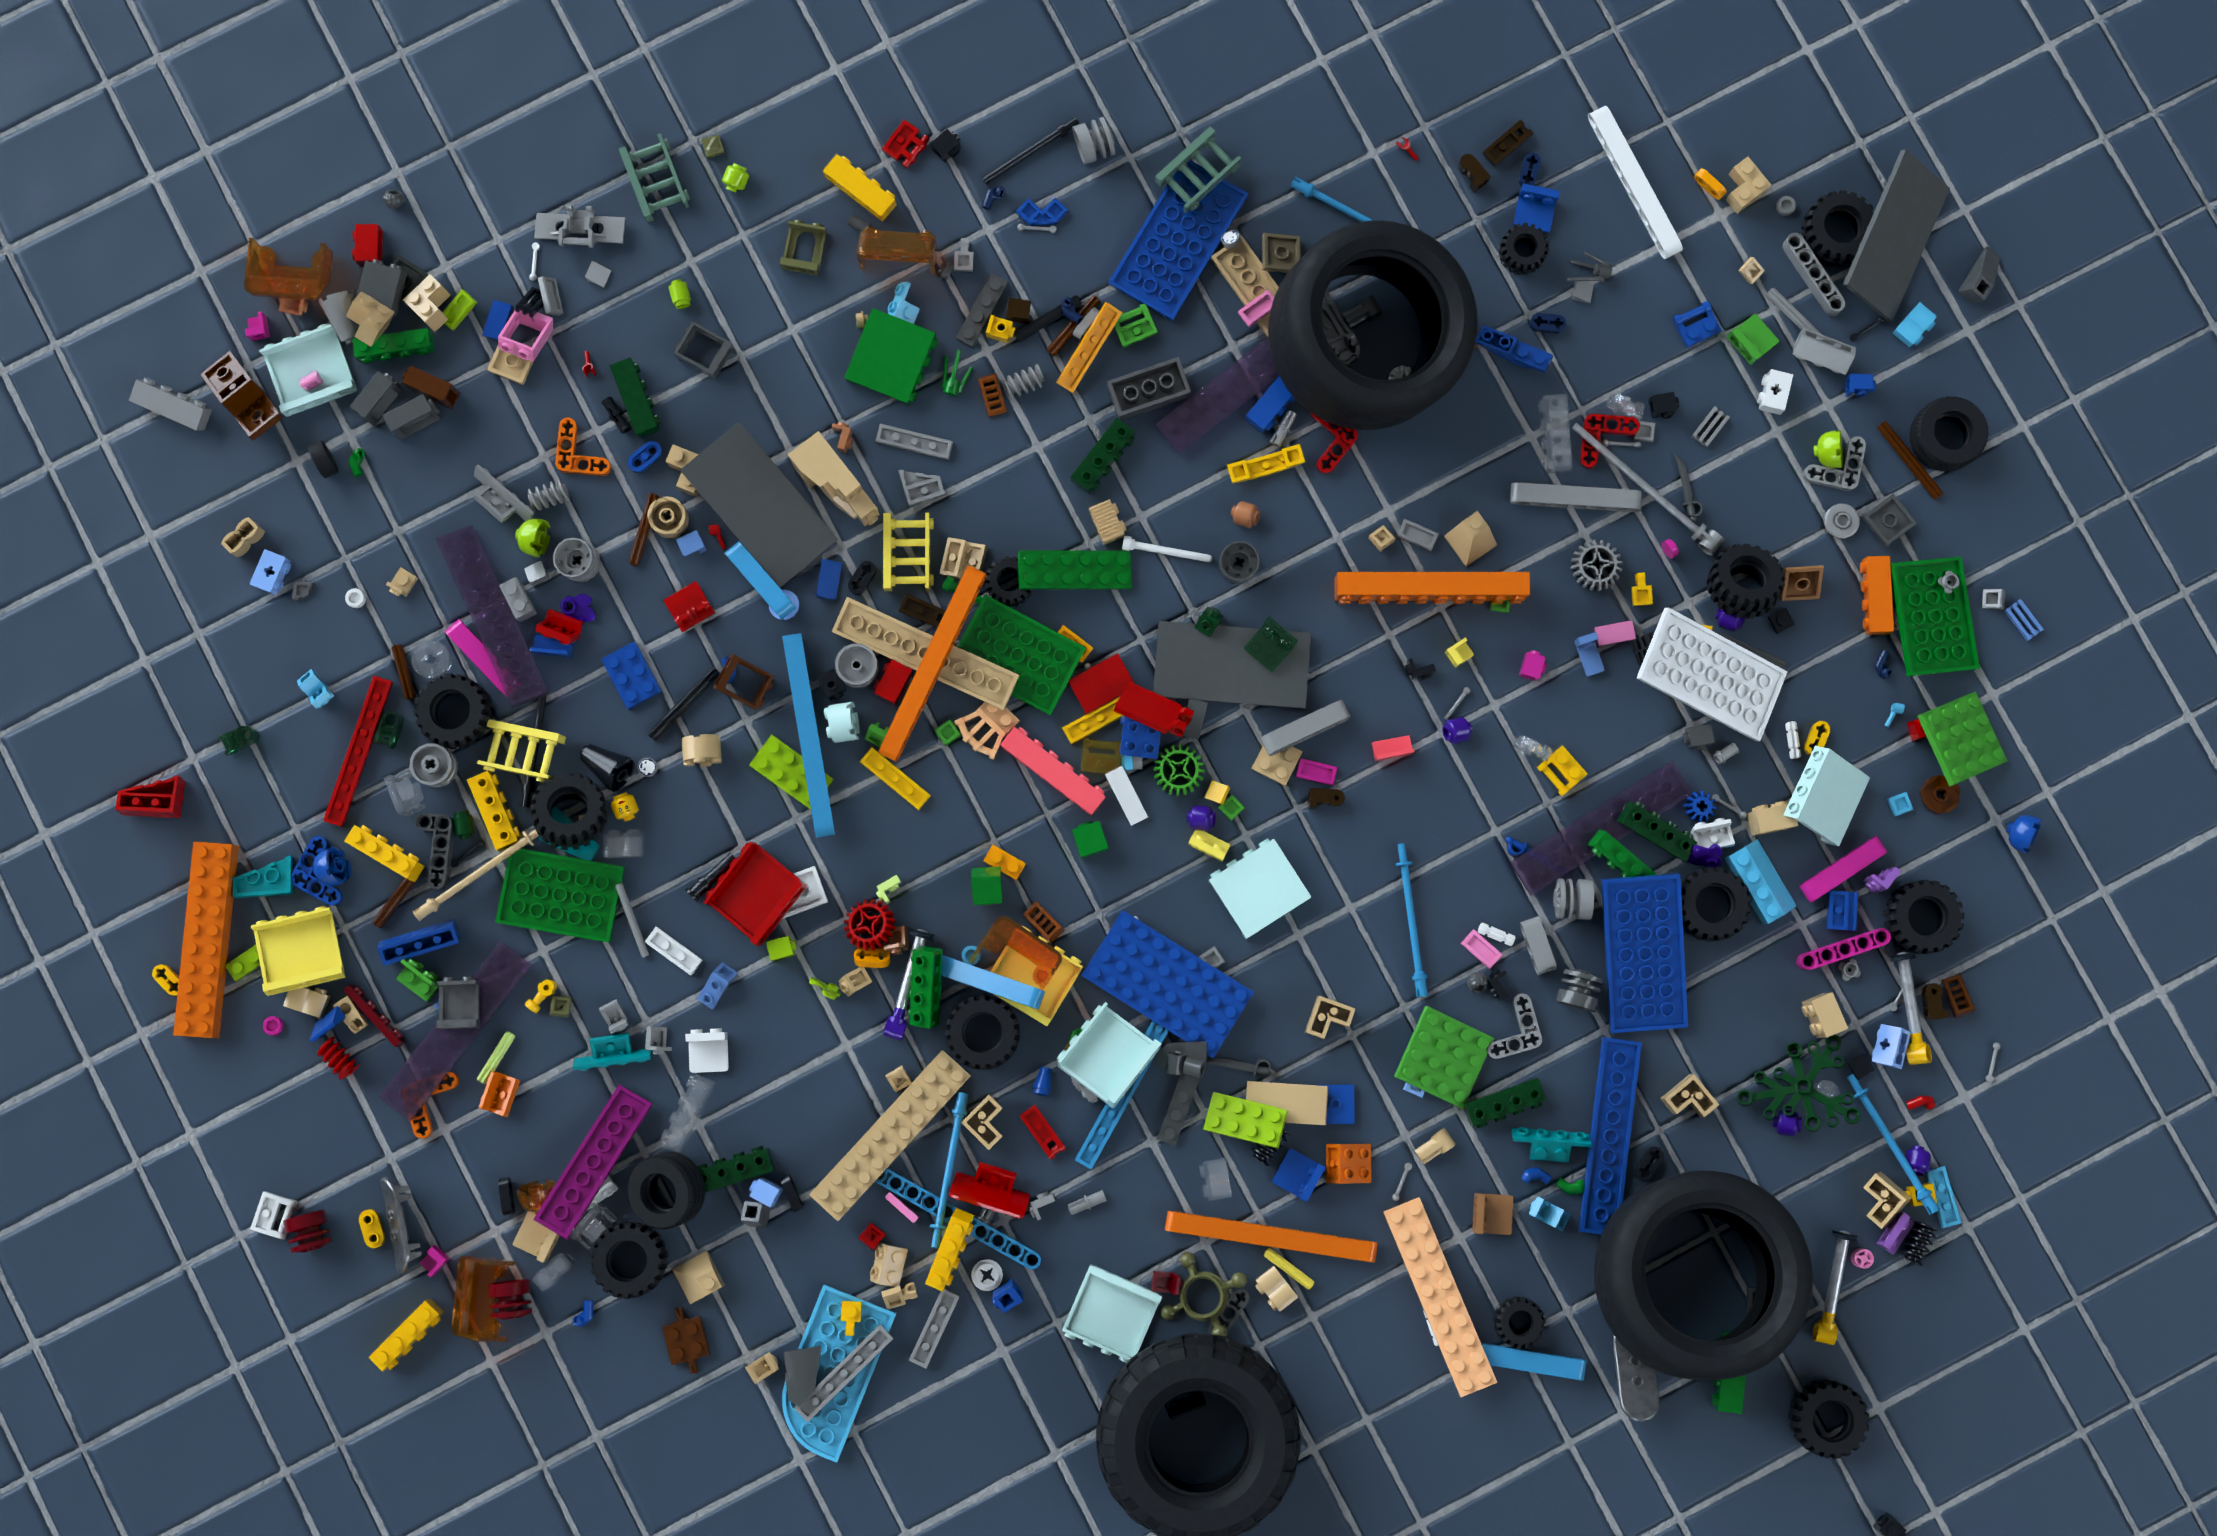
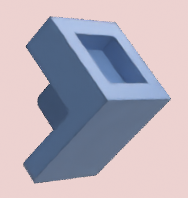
(691, 543)

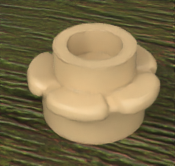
(861, 320)

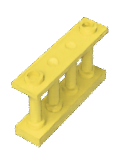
(891, 543)
(517, 732)

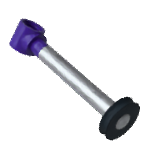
(896, 1024)

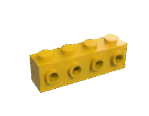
(859, 187)
(494, 810)
(384, 853)
(949, 1250)
(412, 1329)

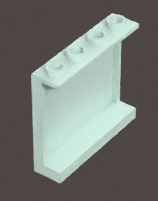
(299, 357)
(1827, 795)
(1259, 887)
(1107, 1055)
(1111, 1313)

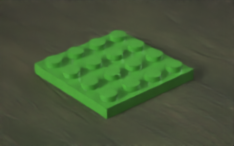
(1962, 738)
(1444, 1057)

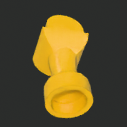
(545, 989)

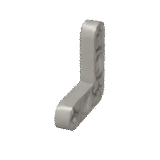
(1840, 475)
(1525, 1031)

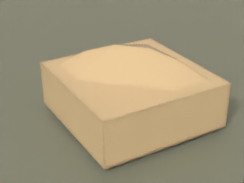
(1751, 270)
(1381, 538)
(898, 1079)

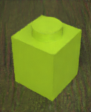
(781, 948)

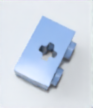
(263, 579)
(1898, 1041)
(765, 1191)

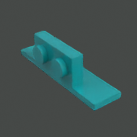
(611, 1051)
(1550, 1144)

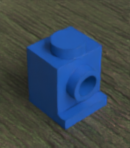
(1859, 384)
(1007, 1302)

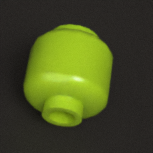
(735, 177)

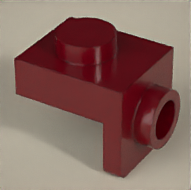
(1166, 1282)

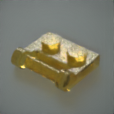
(1100, 762)

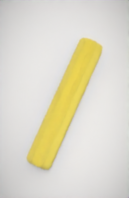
(1288, 1268)

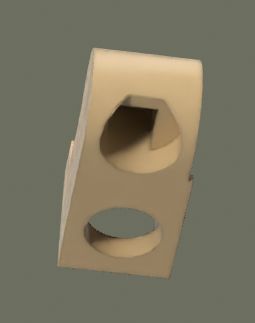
(354, 1017)

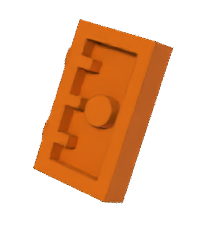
(1348, 1163)

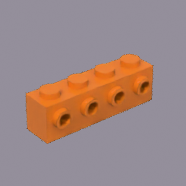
(1877, 595)

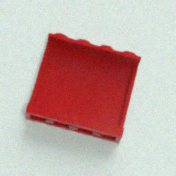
(755, 892)

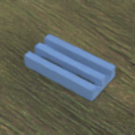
(2030, 617)

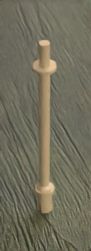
(433, 904)

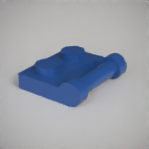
(1699, 330)

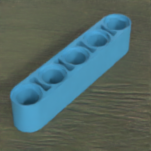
(760, 580)

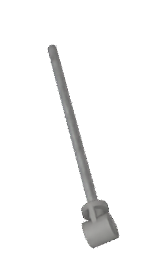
(1709, 541)

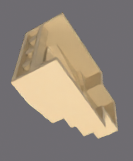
(822, 467)

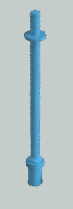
(1309, 191)
(1419, 975)
(959, 1113)
(1922, 1193)

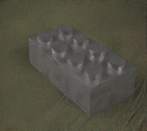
(1149, 389)

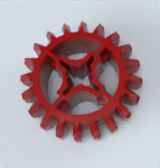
(861, 911)

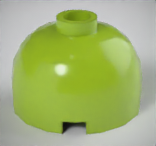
(1830, 449)
(533, 537)

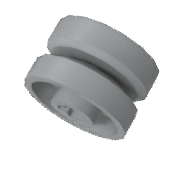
(847, 660)
(423, 760)

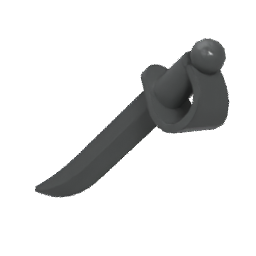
(1687, 492)
(1244, 1066)

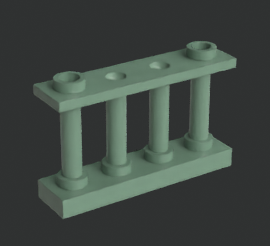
(1193, 152)
(636, 175)

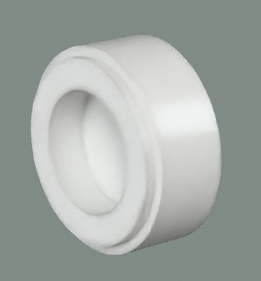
(355, 598)

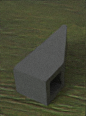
(1981, 277)

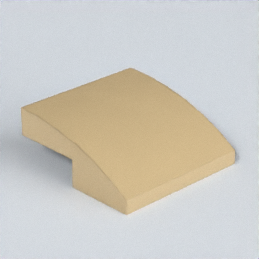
(959, 555)

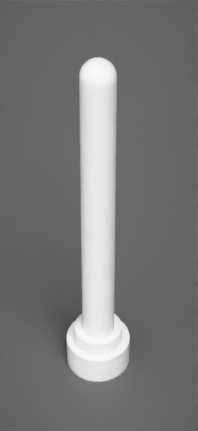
(1130, 544)

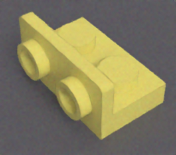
(1209, 844)

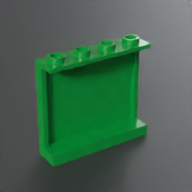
(891, 356)

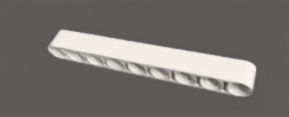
(1635, 182)

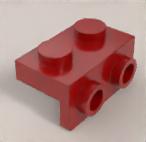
(560, 627)

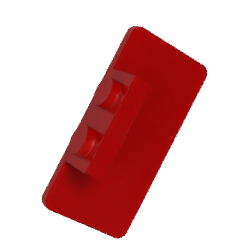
(991, 1190)

